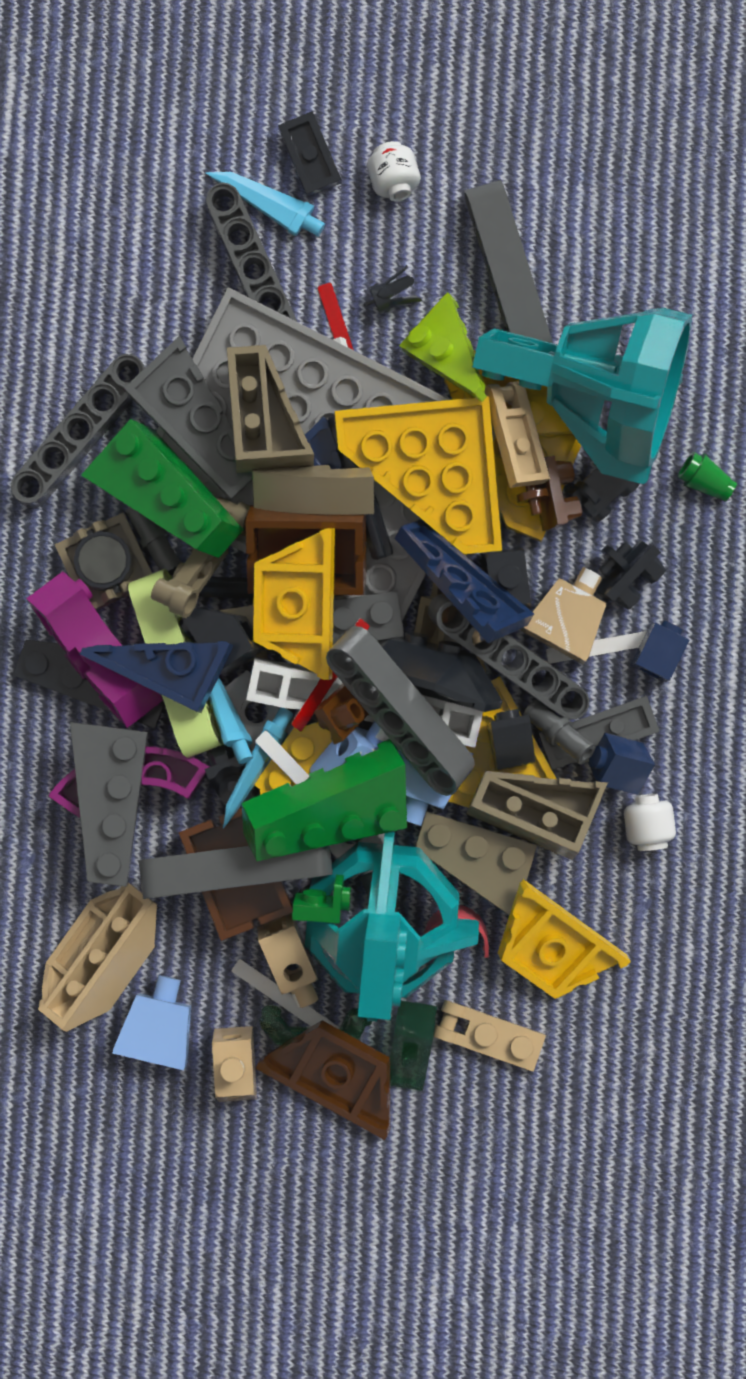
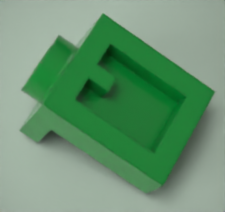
(318, 907)

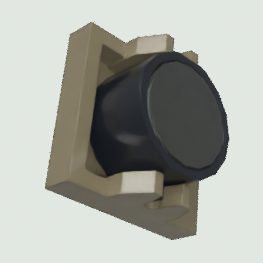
(104, 559)

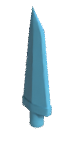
(279, 207)
(230, 725)
(257, 765)

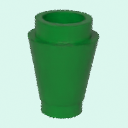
(706, 477)

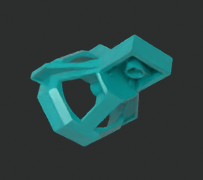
(587, 371)
(378, 948)

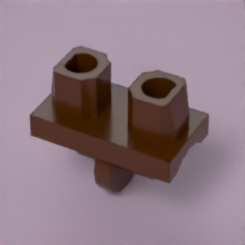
(548, 499)
(340, 714)

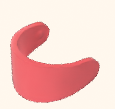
(463, 913)

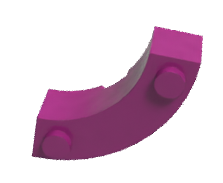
(74, 623)
(161, 769)

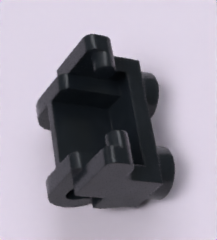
(598, 492)

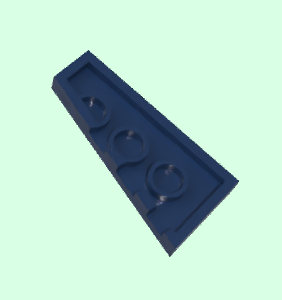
(467, 586)

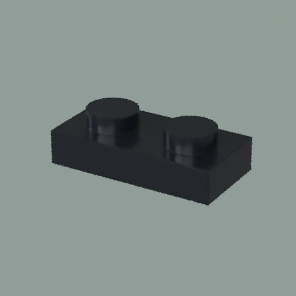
(309, 154)

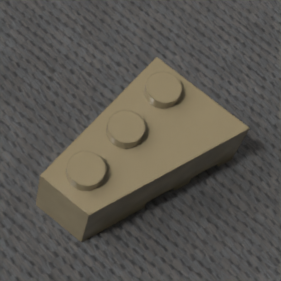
(262, 416)
(538, 809)
(477, 857)

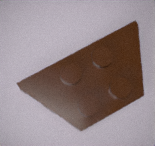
(335, 1074)

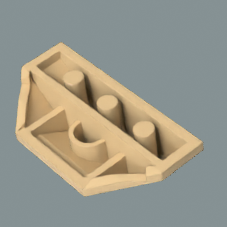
(98, 957)

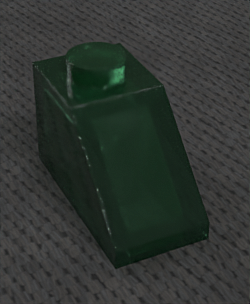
(411, 1044)

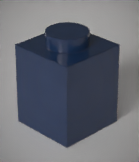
(660, 651)
(621, 763)

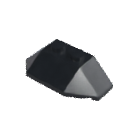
(444, 671)

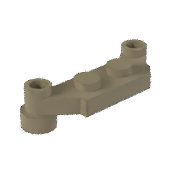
(190, 577)

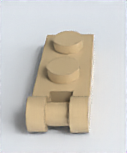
(517, 435)
(490, 1036)

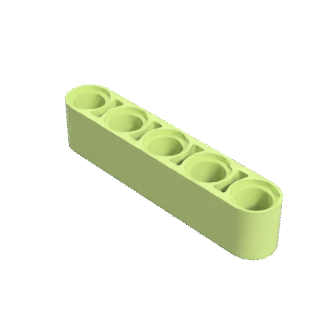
(193, 730)

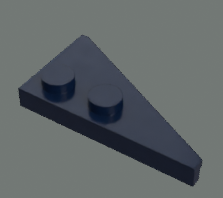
(177, 671)

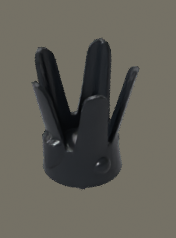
(383, 292)

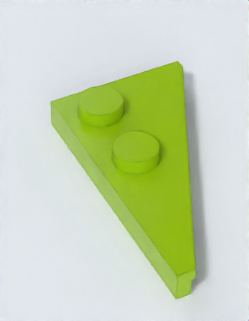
(444, 348)

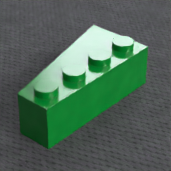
(158, 484)
(330, 806)

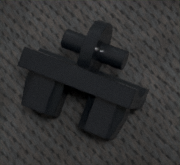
(624, 567)
(224, 772)

